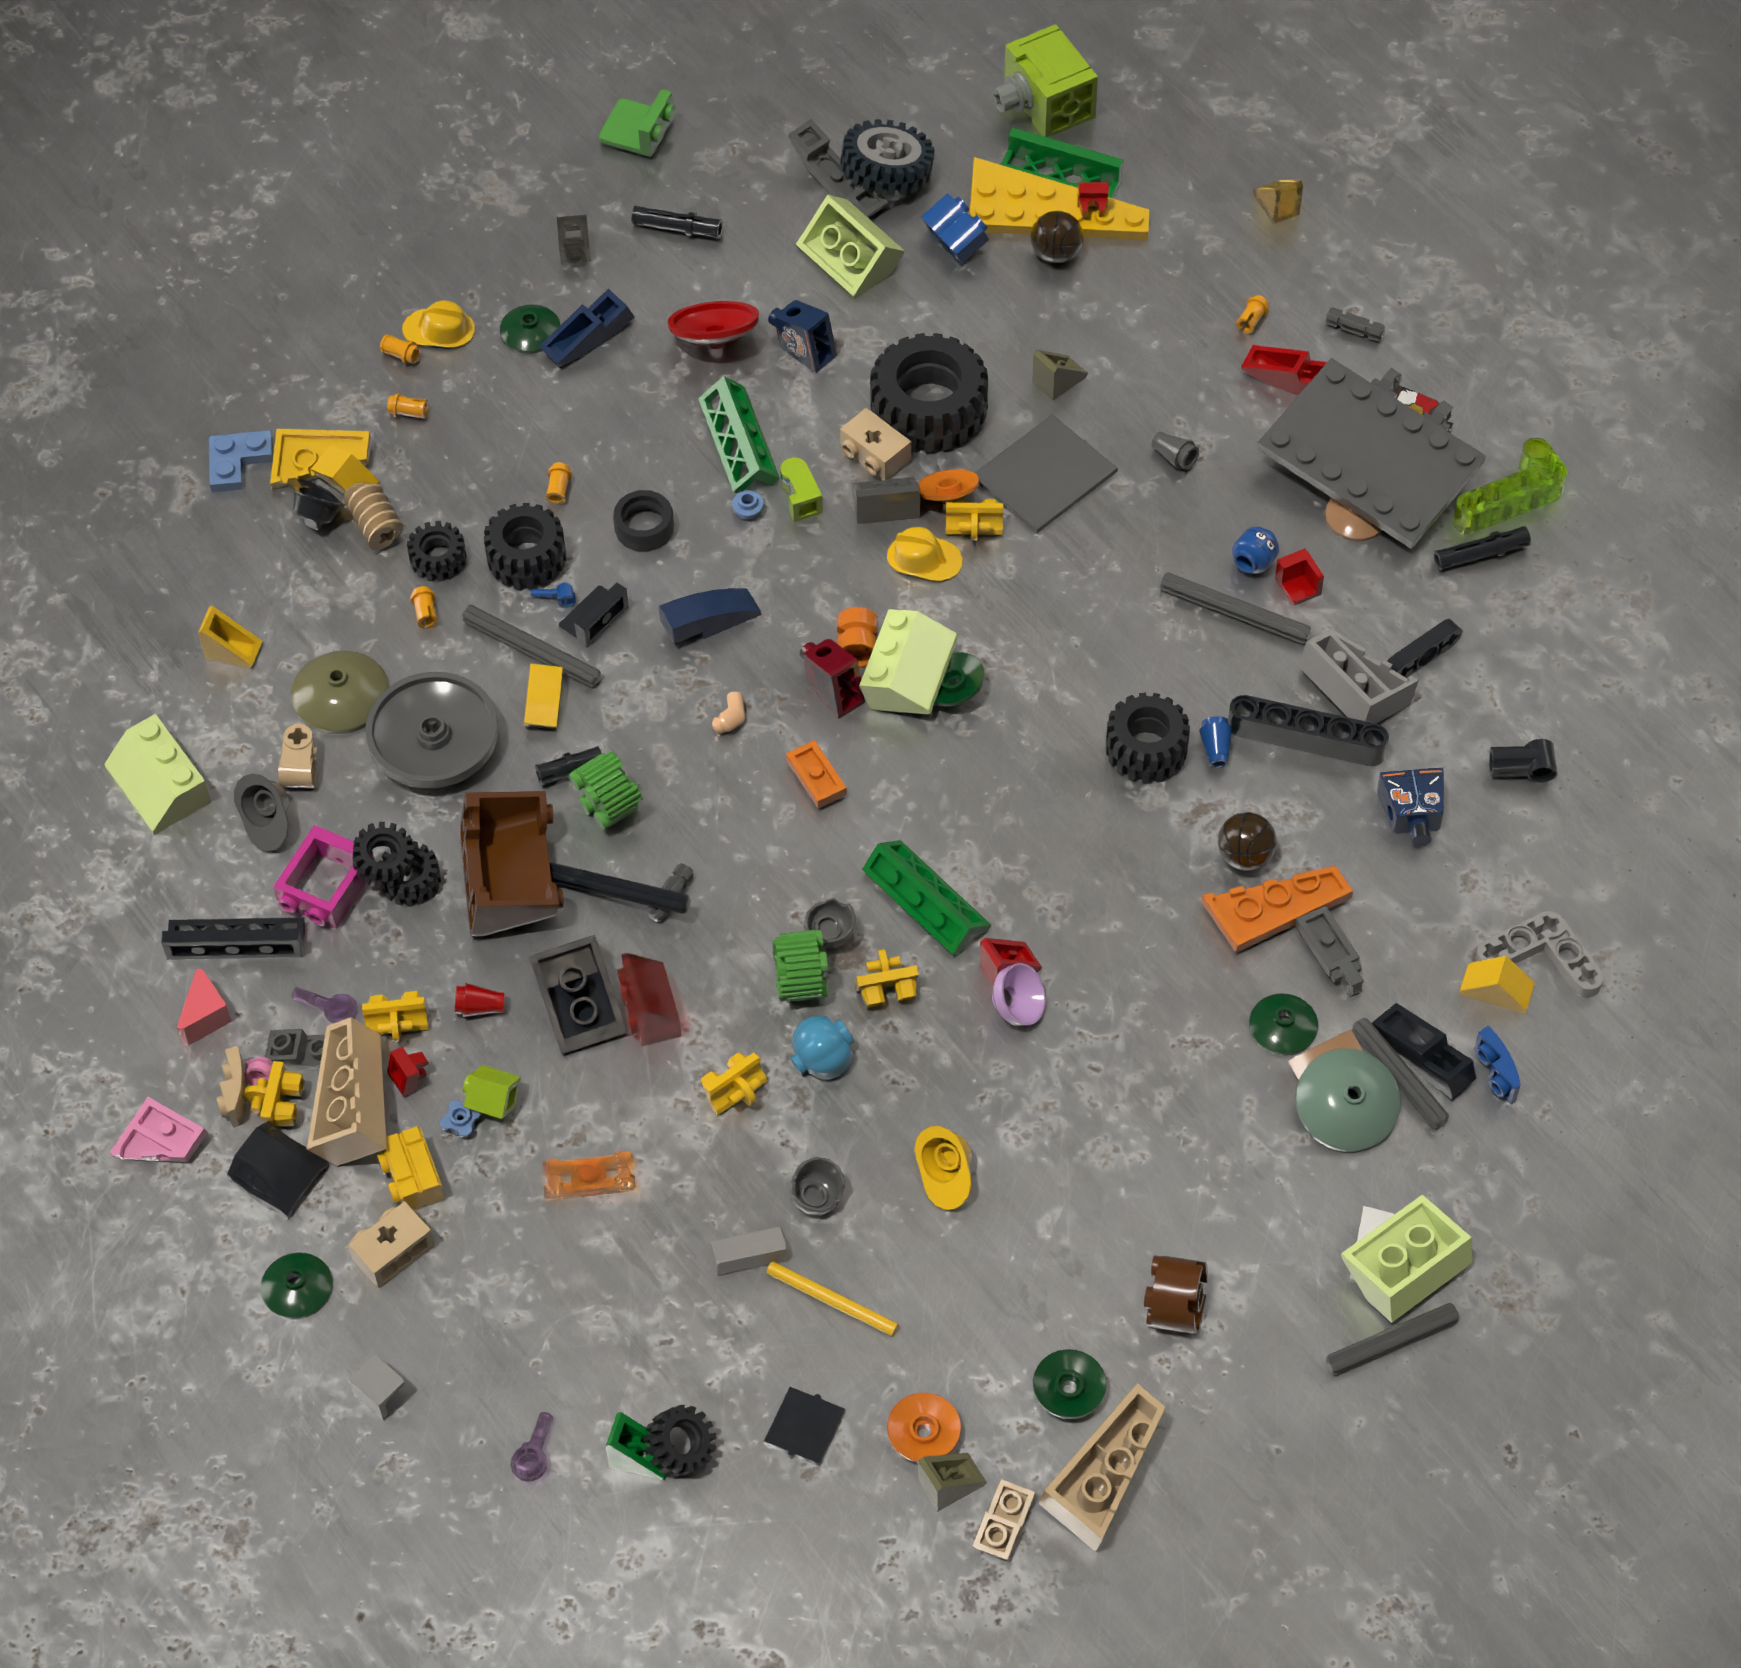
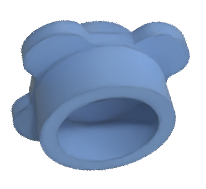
(459, 1127)

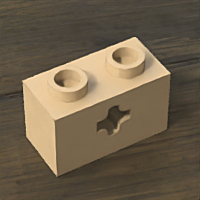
(875, 444)
(391, 1244)

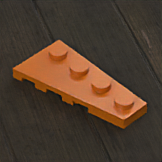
(1267, 909)

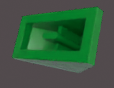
(627, 1448)

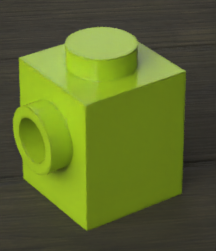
(491, 1091)

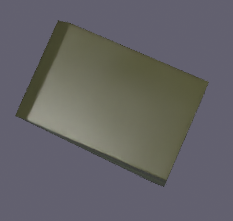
(1055, 373)
(948, 1478)

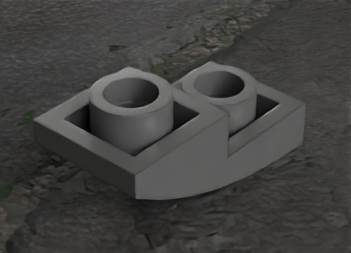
(295, 1049)

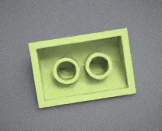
(849, 246)
(907, 663)
(156, 775)
(1408, 1257)

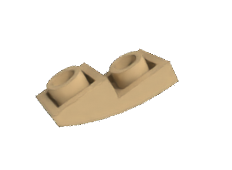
(233, 1088)
(1004, 1520)

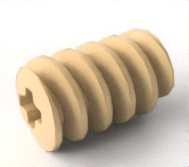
(373, 514)

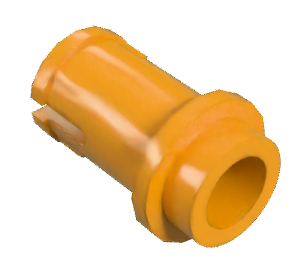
(1255, 309)
(406, 351)
(407, 406)
(559, 478)
(423, 600)

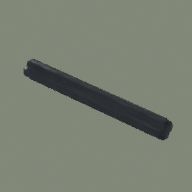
(619, 888)

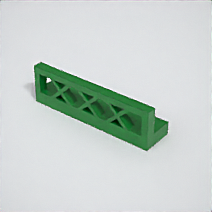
(1063, 159)
(742, 427)
(924, 895)

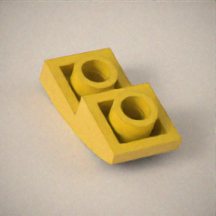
(543, 696)

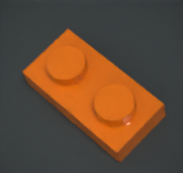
(816, 774)

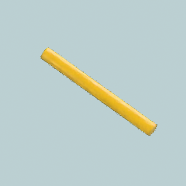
(832, 1298)

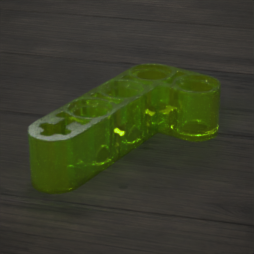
(1536, 484)

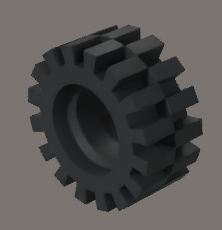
(436, 565)
(383, 871)
(419, 887)
(695, 1429)

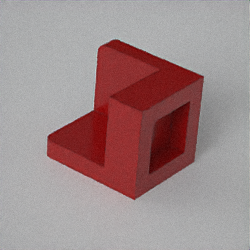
(1299, 577)

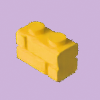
(411, 1169)

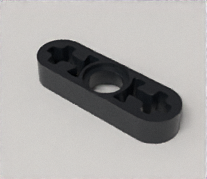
(1426, 648)

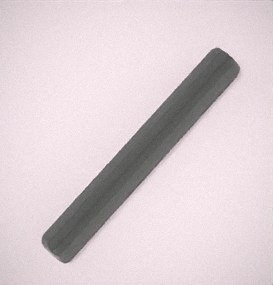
(1404, 1077)
(1392, 1338)

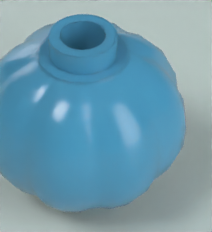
(822, 1047)

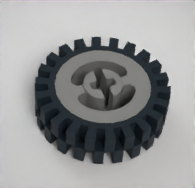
(887, 157)

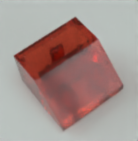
(648, 999)

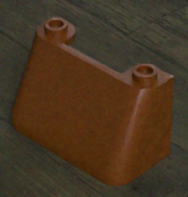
(507, 860)

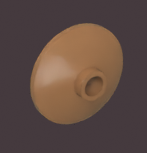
(1348, 523)

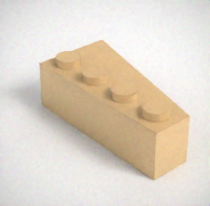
(349, 1095)
(1097, 1476)

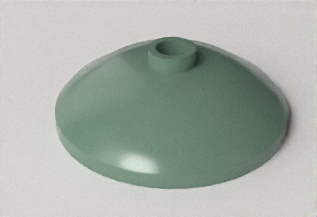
(1335, 1117)

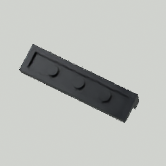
(234, 938)

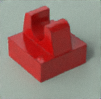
(1092, 196)
(406, 1070)

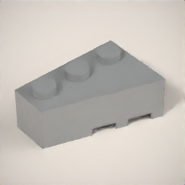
(1354, 680)

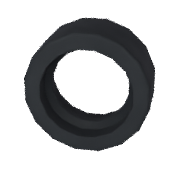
(640, 539)

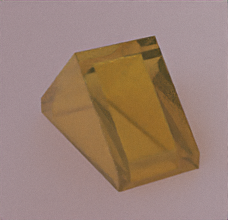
(1280, 199)

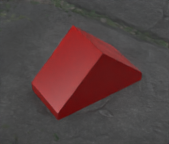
(999, 954)

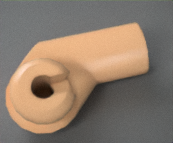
(732, 716)

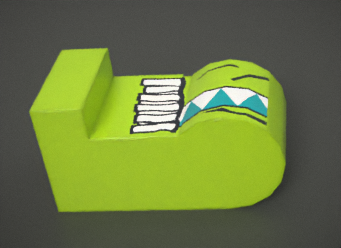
(804, 496)

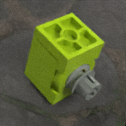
(1047, 82)

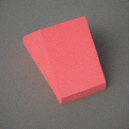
(202, 1011)

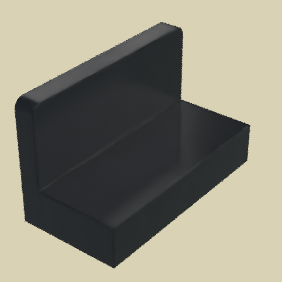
(595, 614)

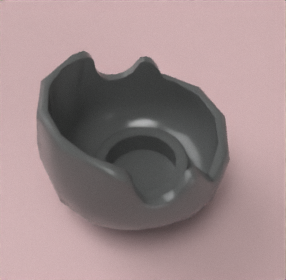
(834, 920)
(817, 1186)

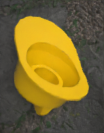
(439, 325)
(924, 556)
(944, 1166)

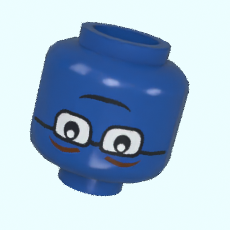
(1255, 550)

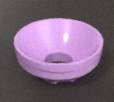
(1026, 994)

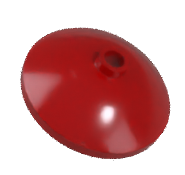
(713, 323)

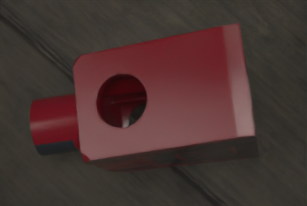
(833, 676)

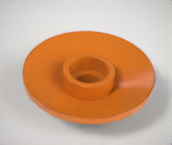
(948, 485)
(923, 1412)

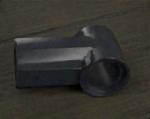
(1533, 760)

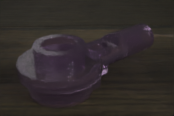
(334, 1008)
(529, 1460)

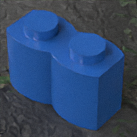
(955, 227)

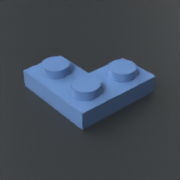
(232, 451)

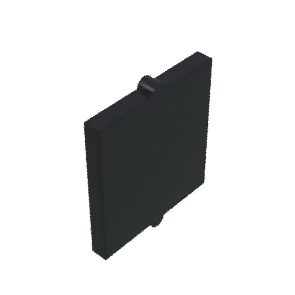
(804, 1426)

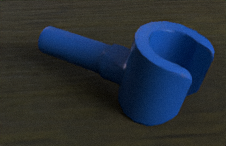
(564, 593)

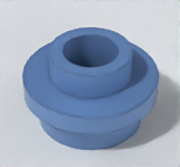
(748, 511)

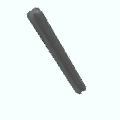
(1235, 608)
(531, 645)

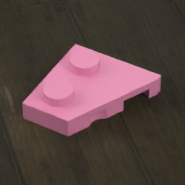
(158, 1135)

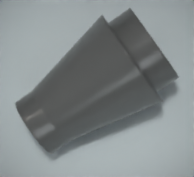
(1176, 450)

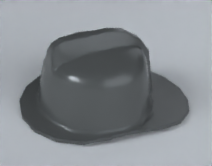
(262, 810)

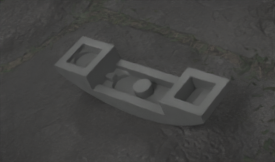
(825, 165)

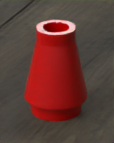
(475, 1000)

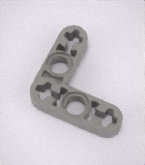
(1551, 944)

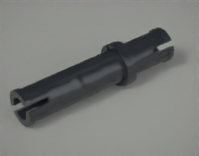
(668, 220)
(1494, 544)

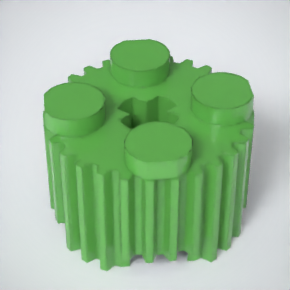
(605, 789)
(800, 965)

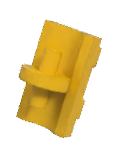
(974, 518)
(902, 979)
(396, 1015)
(735, 1084)
(271, 1098)

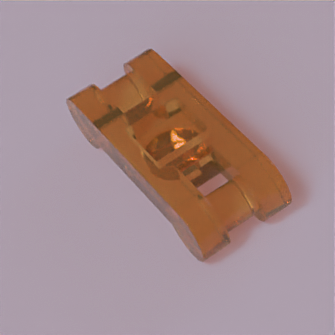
(588, 1176)

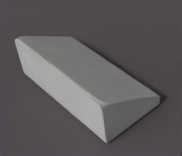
(749, 1250)

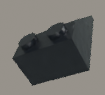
(577, 994)

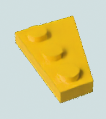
(301, 448)

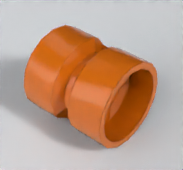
(857, 632)

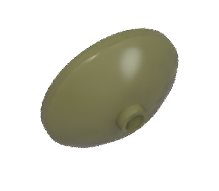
(340, 704)

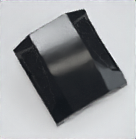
(274, 1169)

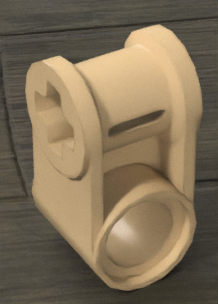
(298, 758)

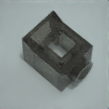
(573, 249)

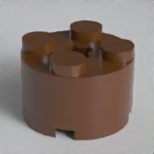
(1177, 1295)

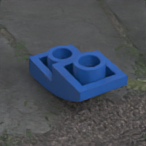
(1503, 1073)

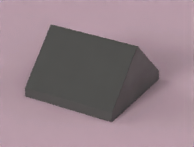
(886, 500)

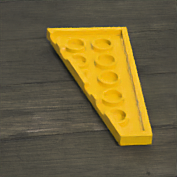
(1014, 200)

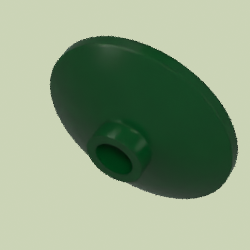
(528, 328)
(961, 681)
(1283, 1036)
(297, 1299)
(1072, 1369)

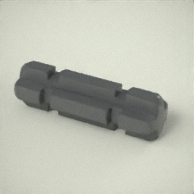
(1355, 324)
(681, 877)

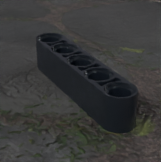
(1319, 740)

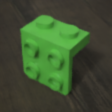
(638, 125)

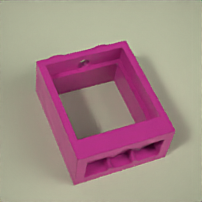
(331, 847)

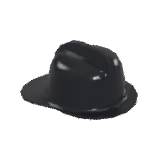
(313, 503)

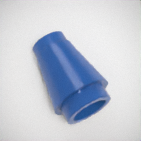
(1216, 740)

